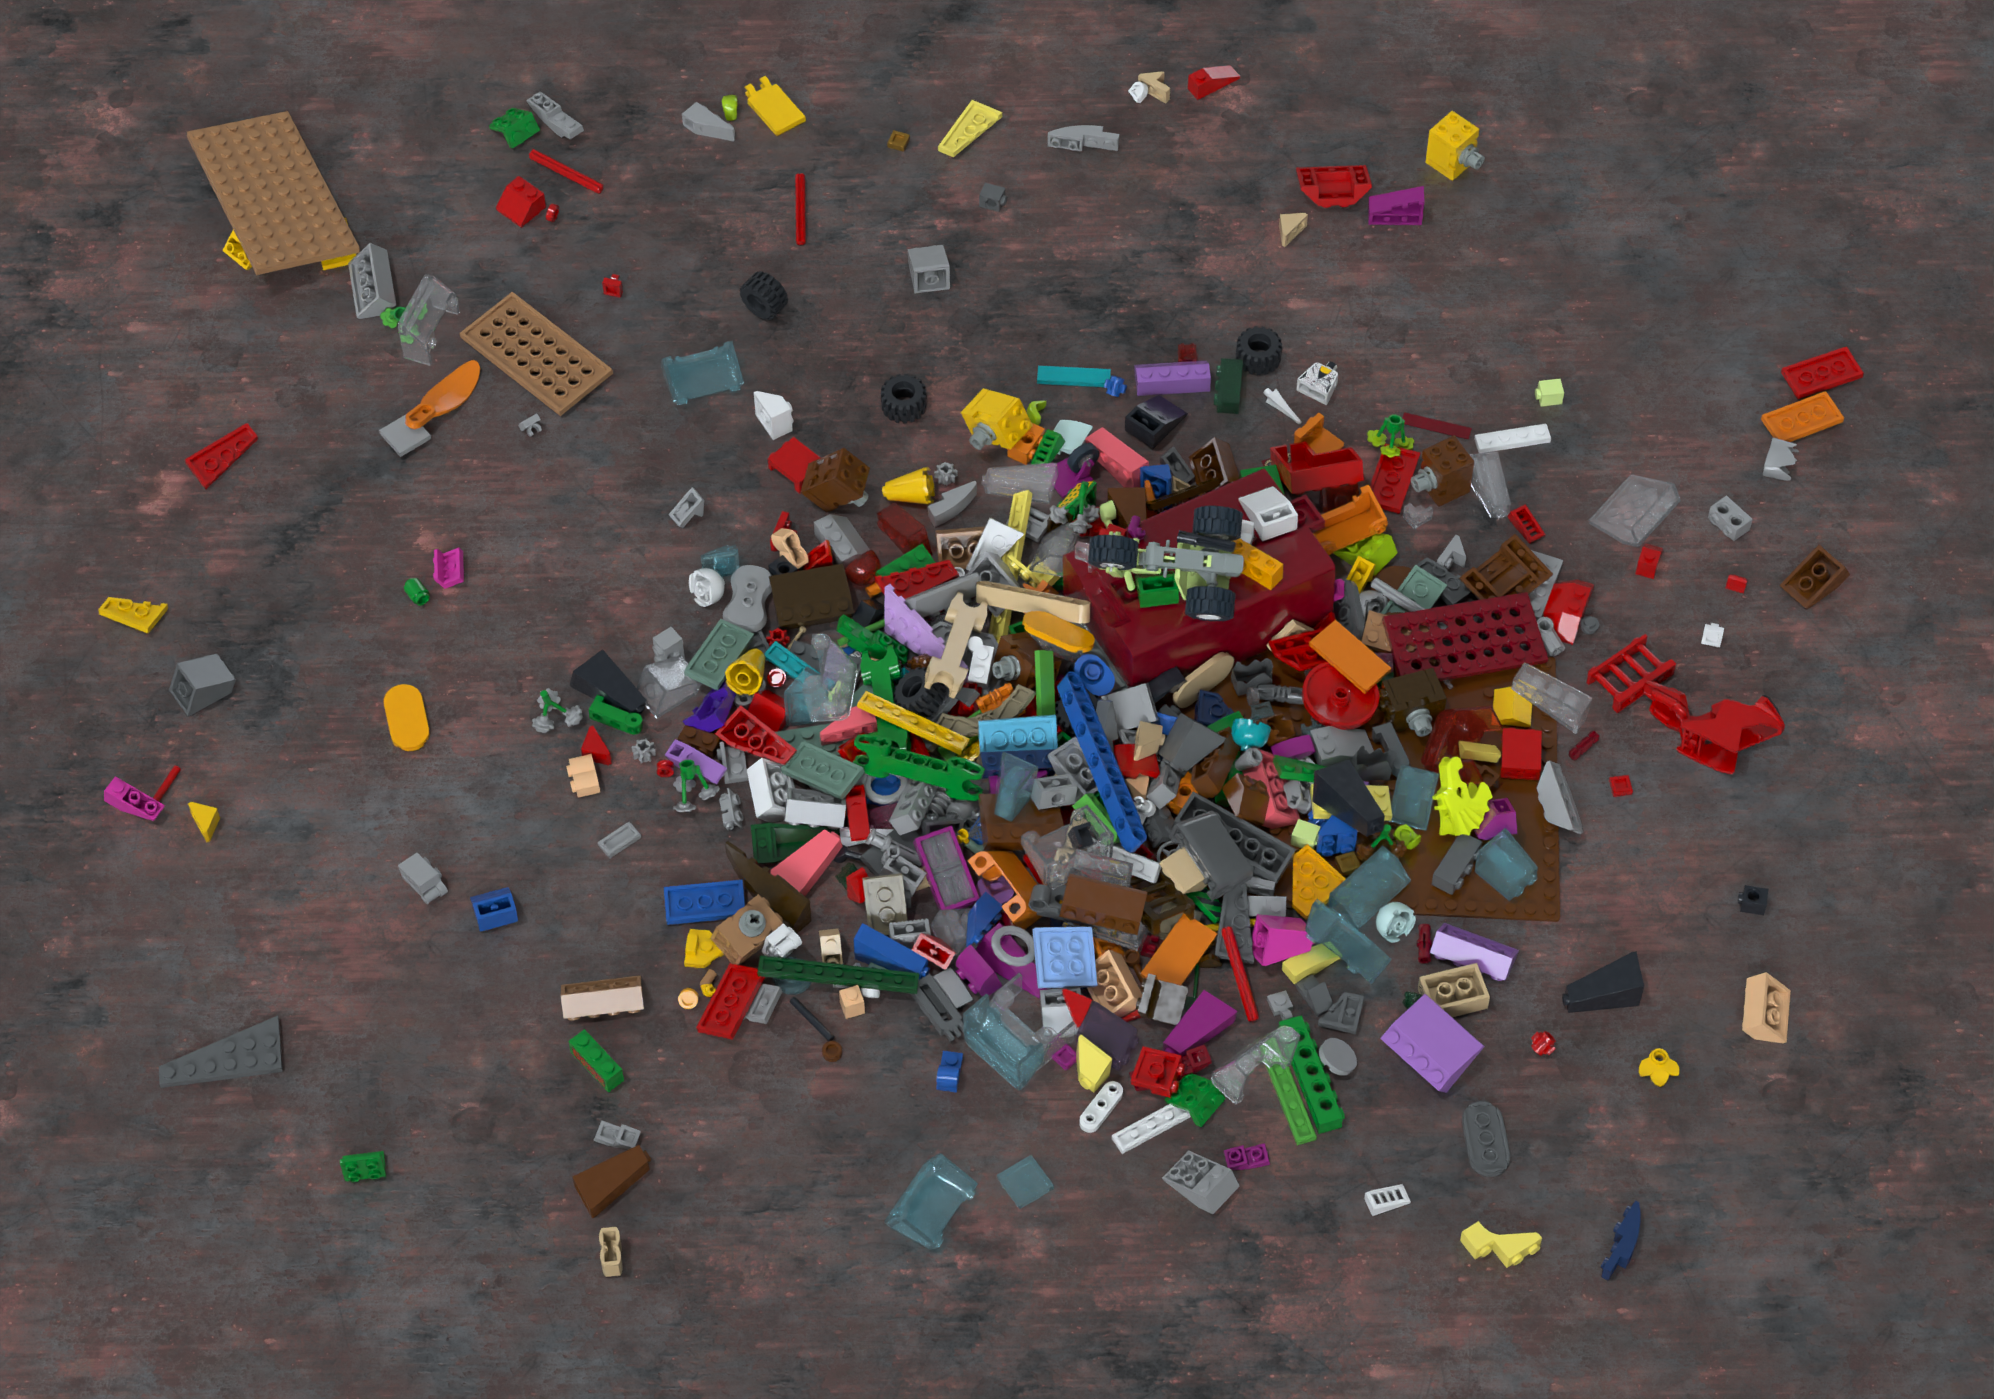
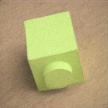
(1549, 392)
(1304, 834)

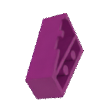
(1397, 207)

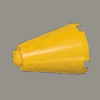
(912, 487)
(746, 673)

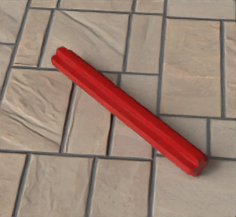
(566, 171)
(800, 209)
(1239, 973)

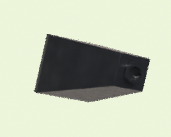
(604, 678)
(1345, 796)
(1609, 987)

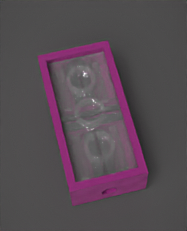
(946, 869)

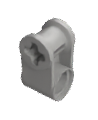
(1298, 795)

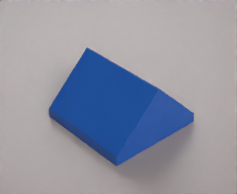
(1159, 478)

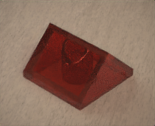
(1333, 498)

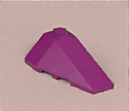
(1013, 948)

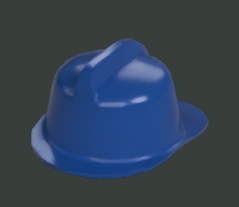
(1095, 674)

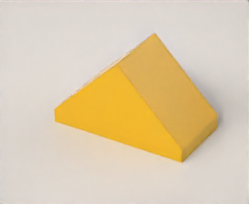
(205, 818)

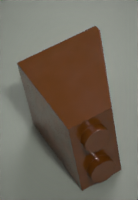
(1127, 503)

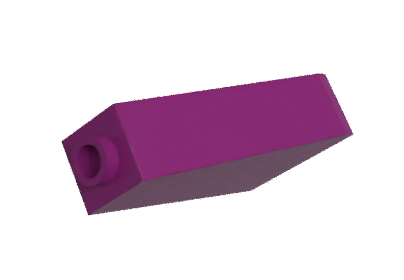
(1200, 1024)

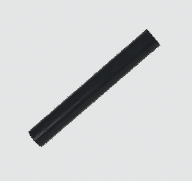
(812, 1019)

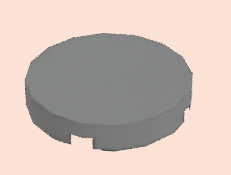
(1338, 1056)

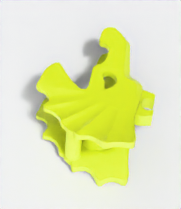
(1459, 813)

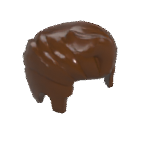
(1281, 728)

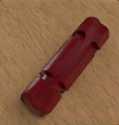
(1583, 745)

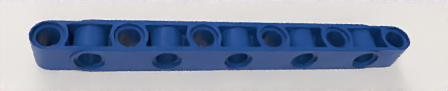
(1101, 762)

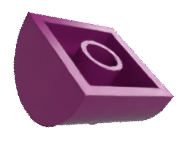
(977, 972)

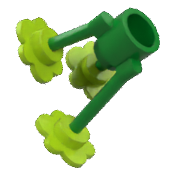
(1394, 424)

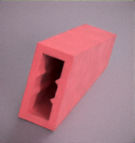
(809, 862)

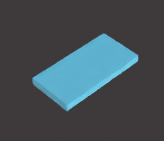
(1018, 734)

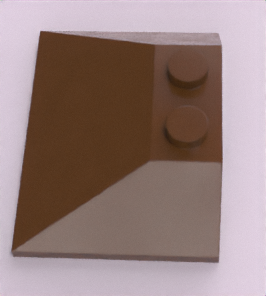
(1507, 572)

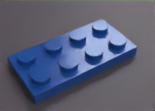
(703, 901)

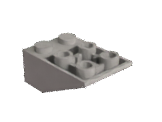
(1202, 1181)

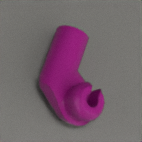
(1134, 529)

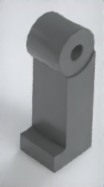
(1389, 740)

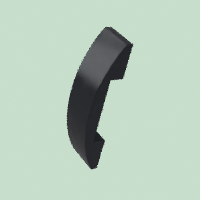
(1166, 682)

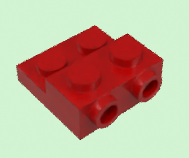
(1158, 1071)

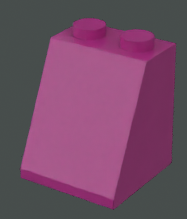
(1278, 938)

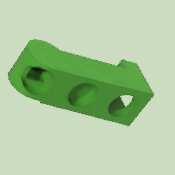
(1090, 800)

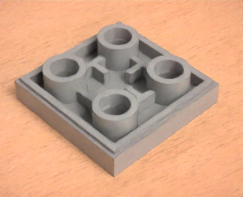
(402, 437)

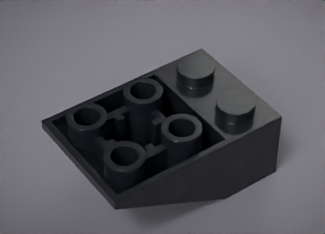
(1153, 420)

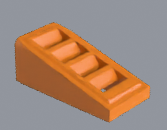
(1149, 495)

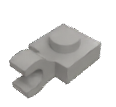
(1280, 1005)

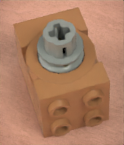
(746, 930)

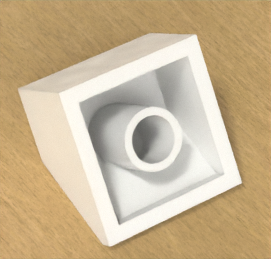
(773, 413)

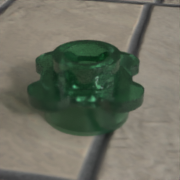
(1410, 998)

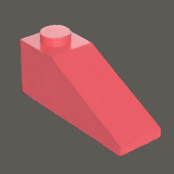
(856, 723)

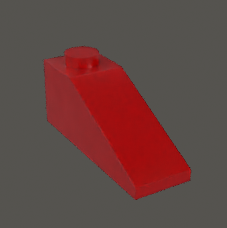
(1210, 80)

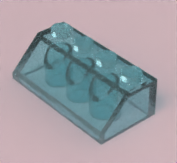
(1369, 888)

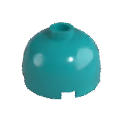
(1250, 734)

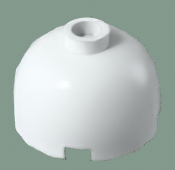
(706, 586)

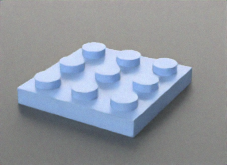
(1064, 957)

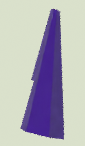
(713, 710)

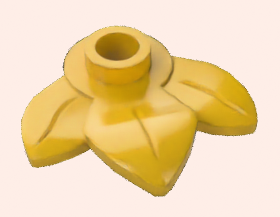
(1658, 1070)

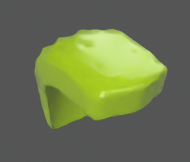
(729, 106)
(1033, 409)
(1406, 834)

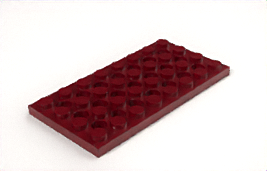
(1466, 611)

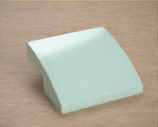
(1073, 433)

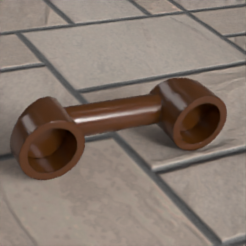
(1133, 961)

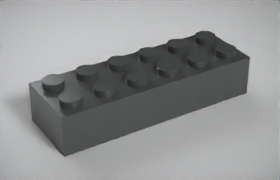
(1266, 853)

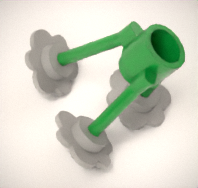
(684, 783)

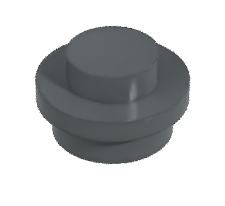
(1589, 624)

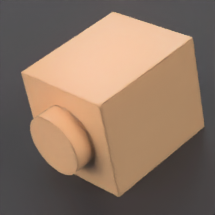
(852, 1001)

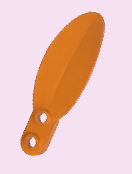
(445, 395)

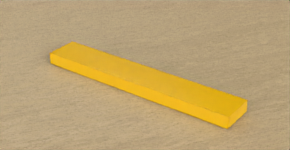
(913, 723)

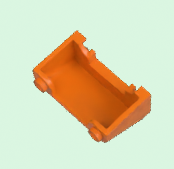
(1352, 522)

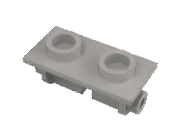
(730, 803)

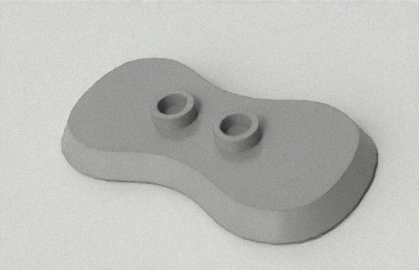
(750, 591)

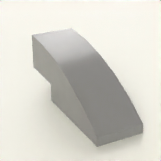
(952, 503)

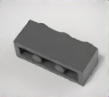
(1456, 864)

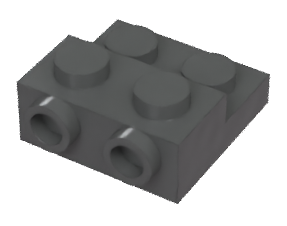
(935, 823)

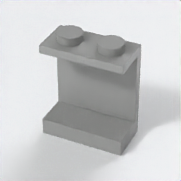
(1133, 706)

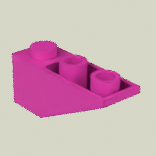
(131, 800)

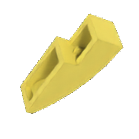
(1308, 963)

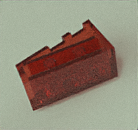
(903, 528)

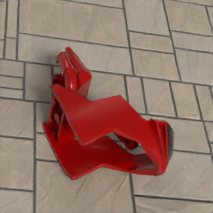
(1728, 726)

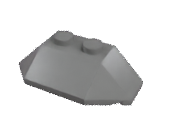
(1557, 799)

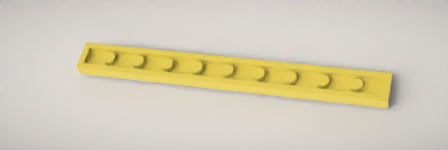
(1018, 520)

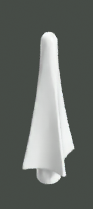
(1276, 400)

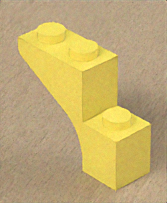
(1508, 1247)

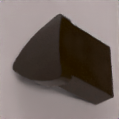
(1210, 960)

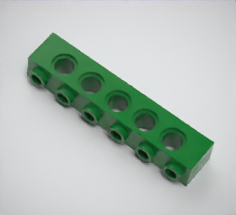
(1323, 1119)

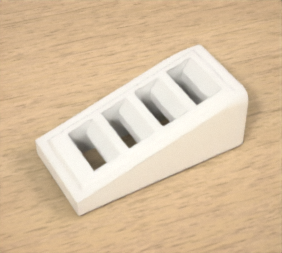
(1376, 1209)

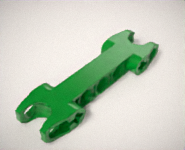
(882, 676)
(952, 775)

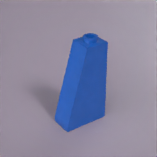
(883, 951)

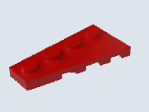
(220, 455)

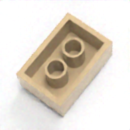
(1456, 990)

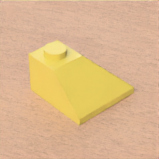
(1092, 1064)

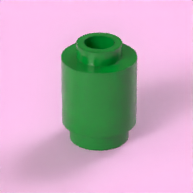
(416, 591)

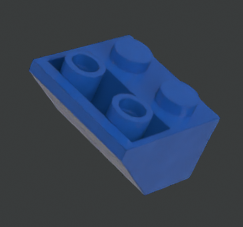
(1336, 838)
(494, 909)

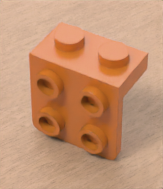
(1316, 436)

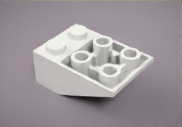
(1270, 513)

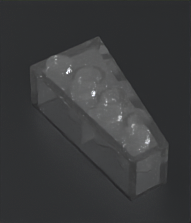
(1553, 697)

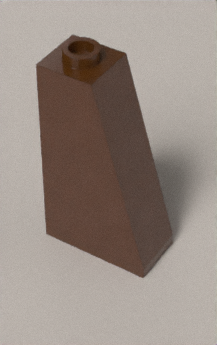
(610, 1179)

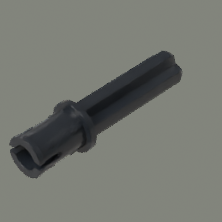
(1205, 541)

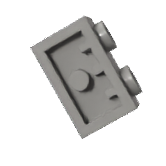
(735, 763)

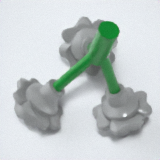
(1086, 512)
(548, 701)

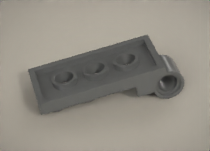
(1044, 903)

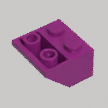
(1496, 819)

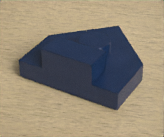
(1210, 708)

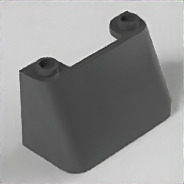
(1213, 853)

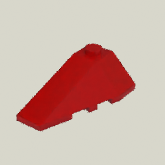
(754, 737)

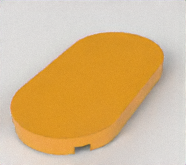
(1058, 631)
(406, 717)

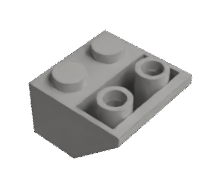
(1054, 1009)

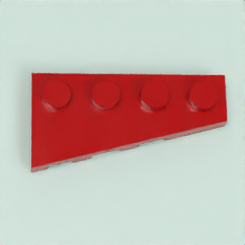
(918, 580)

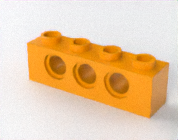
(1259, 565)

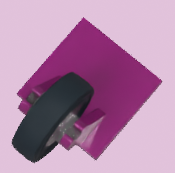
(1076, 468)

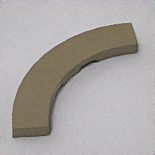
(1010, 708)

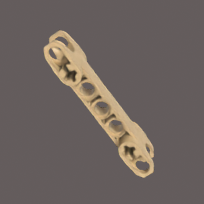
(948, 668)

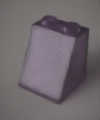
(1109, 1034)

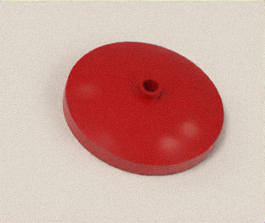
(1336, 700)

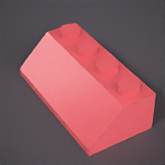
(1278, 811)

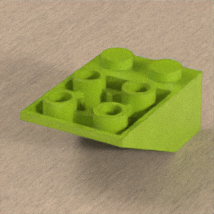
(1376, 549)

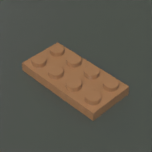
(1375, 636)

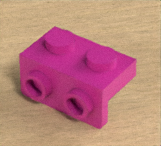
(448, 567)

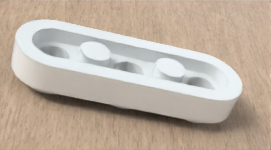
(1098, 1113)

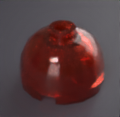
(863, 570)

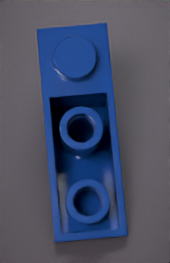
(980, 917)

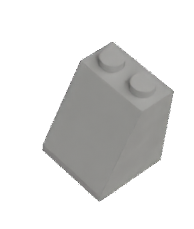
(929, 269)

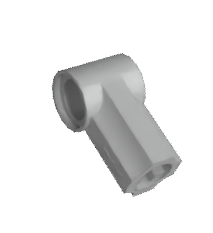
(1550, 638)

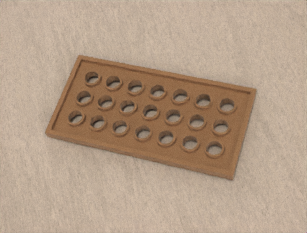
(535, 363)

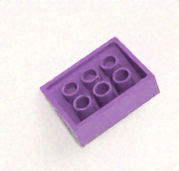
(1432, 1043)

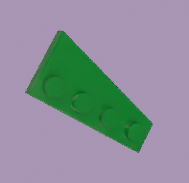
(1295, 769)

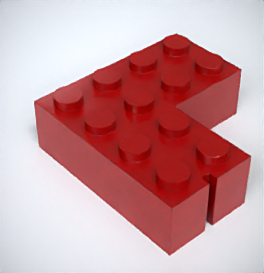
(1316, 471)

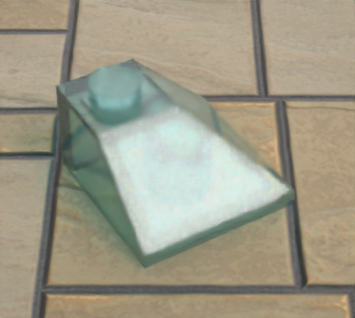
(722, 560)

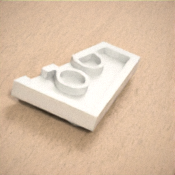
(995, 539)

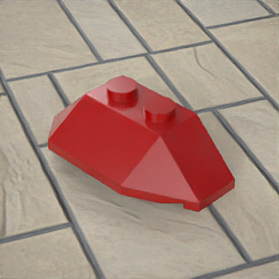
(1567, 607)
(1296, 650)

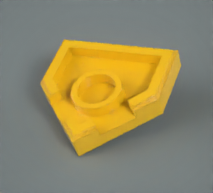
(700, 949)

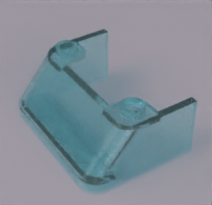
(1345, 941)
(999, 1046)

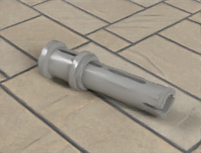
(884, 842)

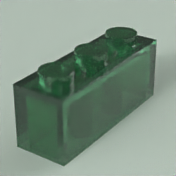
(1228, 386)

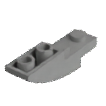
(553, 116)
(1083, 135)

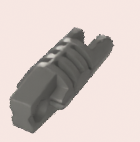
(1273, 693)

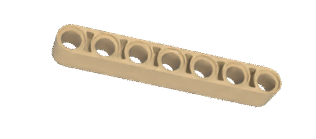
(1030, 600)

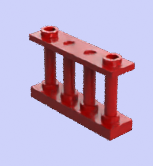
(1635, 689)

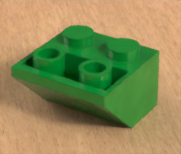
(1157, 590)

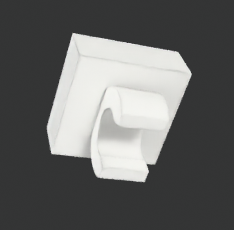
(1712, 635)

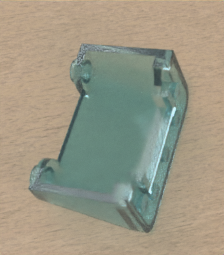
(702, 373)
(931, 1201)

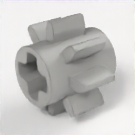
(945, 473)
(643, 750)

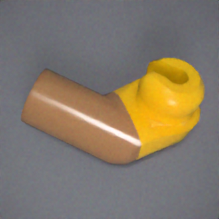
(706, 983)

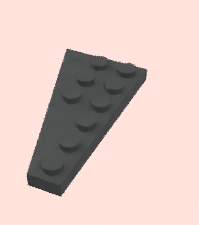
(239, 1055)

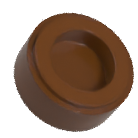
(832, 1051)

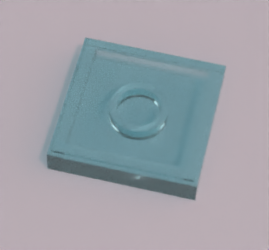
(1025, 1181)

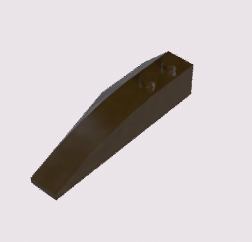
(781, 895)

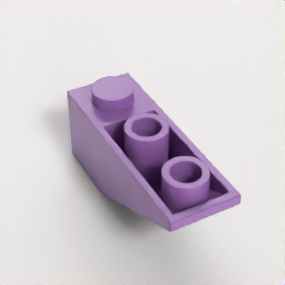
(710, 769)

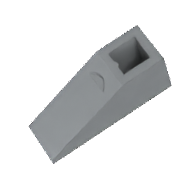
(705, 123)

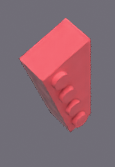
(1118, 458)

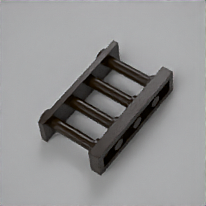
(1175, 498)
(1153, 920)

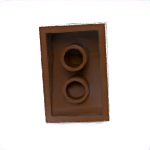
(1815, 578)

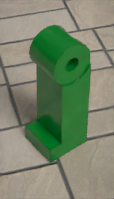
(615, 717)

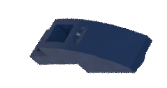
(1625, 1241)

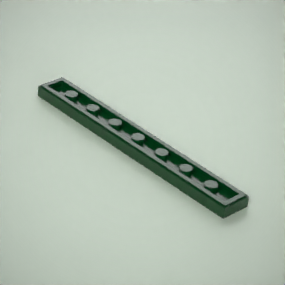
(838, 974)

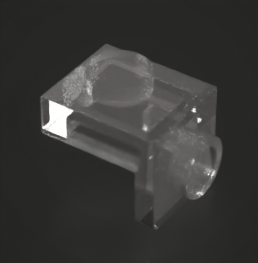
(1082, 553)

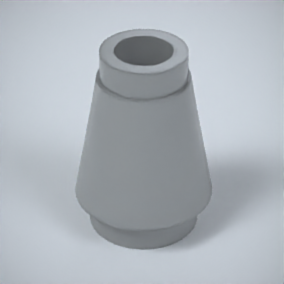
(1249, 759)

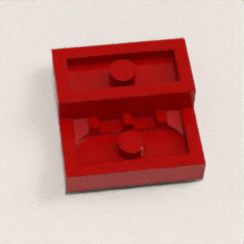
(1131, 768)

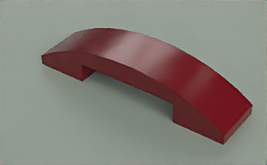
(1194, 1061)

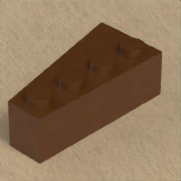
(1213, 769)

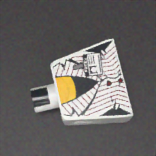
(1319, 382)

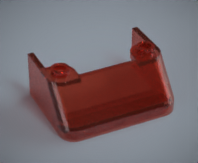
(1457, 726)

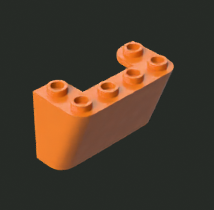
(998, 863)

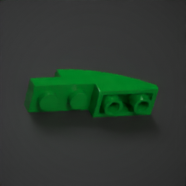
(862, 640)

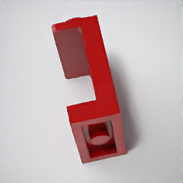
(792, 461)
(1521, 753)

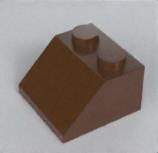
(1247, 798)

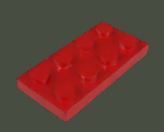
(1822, 372)
(1393, 479)
(730, 1001)

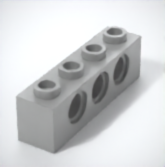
(912, 806)

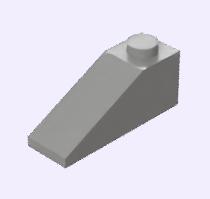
(1266, 905)

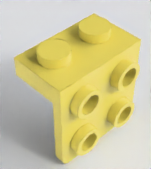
(1027, 575)

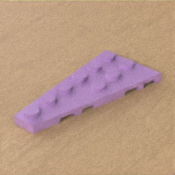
(911, 628)

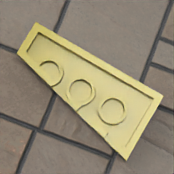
(968, 127)

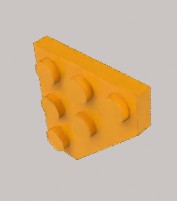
(1312, 880)

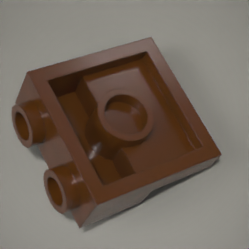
(701, 740)

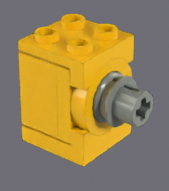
(1453, 146)
(996, 419)

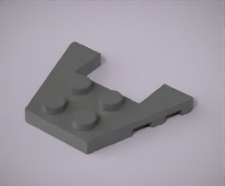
(965, 695)

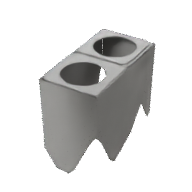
(1777, 458)

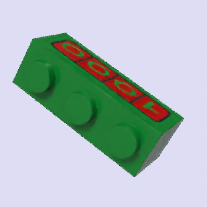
(596, 1060)

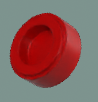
(552, 213)

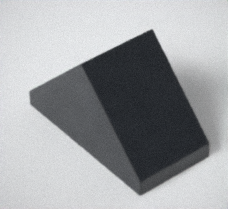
(869, 612)

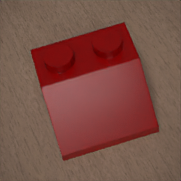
(521, 202)

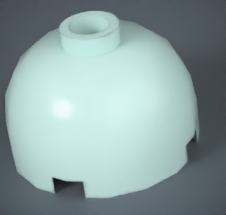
(1394, 921)

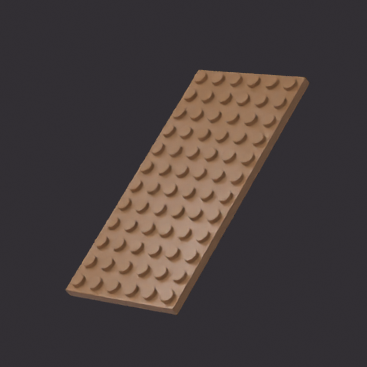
(272, 192)

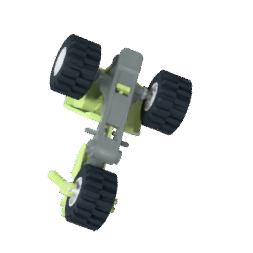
(1199, 571)

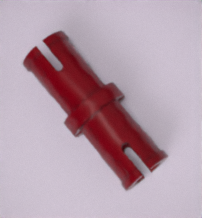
(1424, 953)

